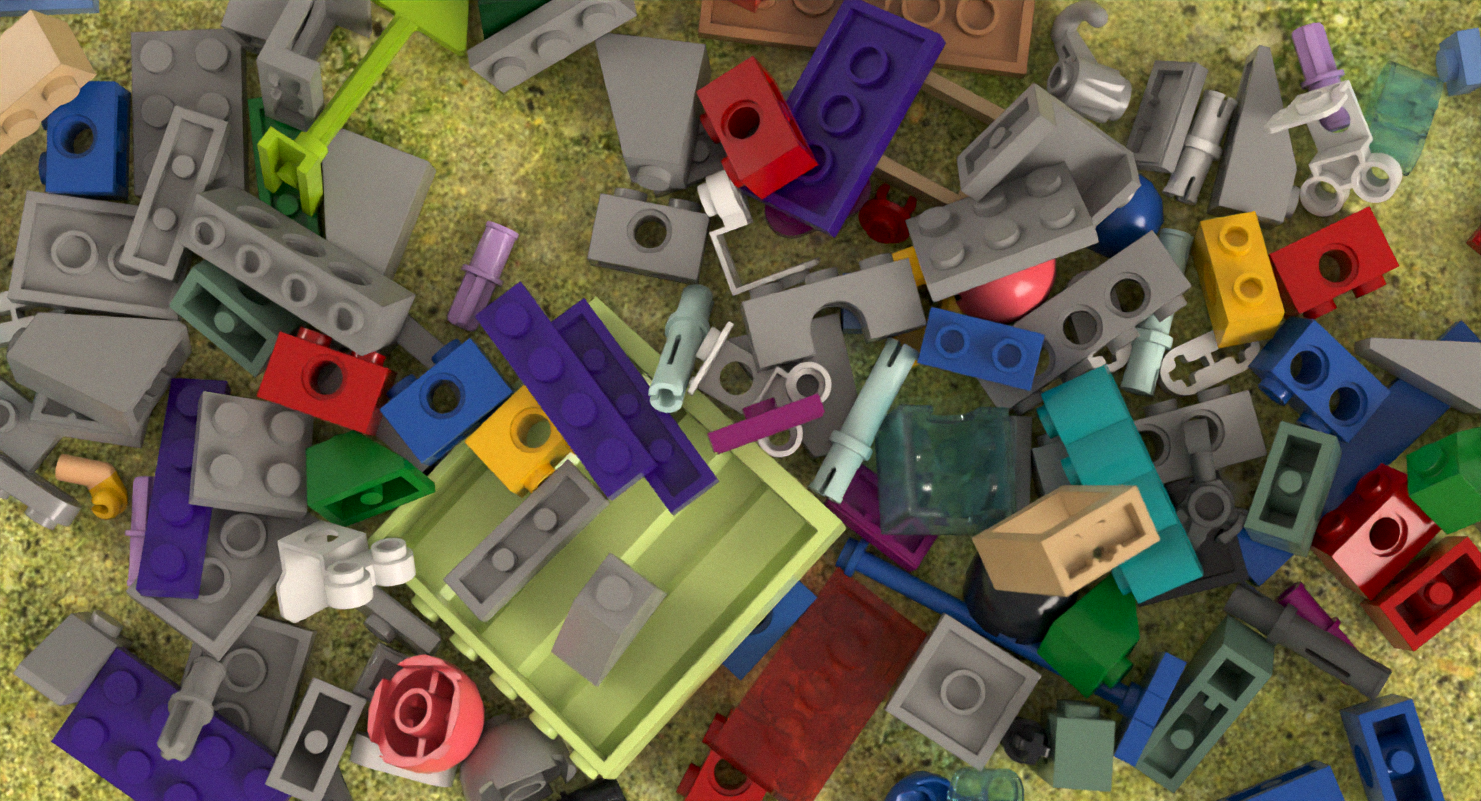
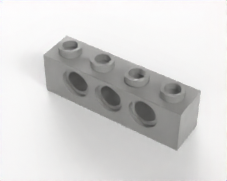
(1141, 262)
(297, 269)
(1231, 427)

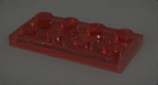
(818, 690)

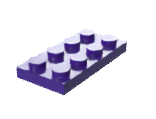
(851, 108)
(118, 732)

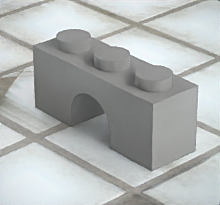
(878, 295)

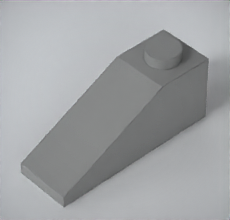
(1255, 165)
(1439, 368)

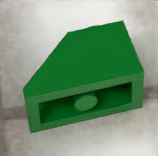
(359, 479)
(1447, 479)
(1094, 639)

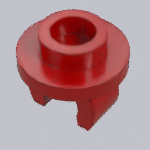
(885, 219)

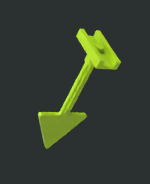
(300, 160)

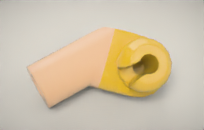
(101, 480)

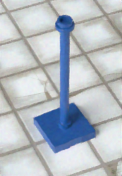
(1138, 703)

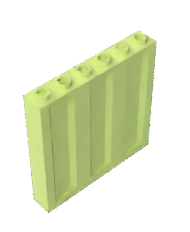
(716, 559)

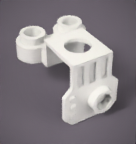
(1341, 157)
(724, 199)
(775, 383)
(336, 571)

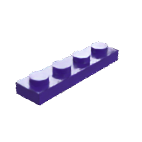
(566, 391)
(681, 470)
(174, 529)

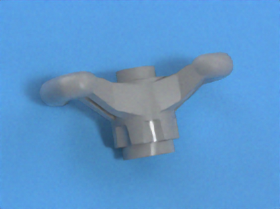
(1078, 78)

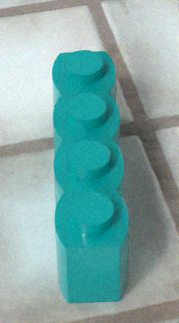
(1110, 451)

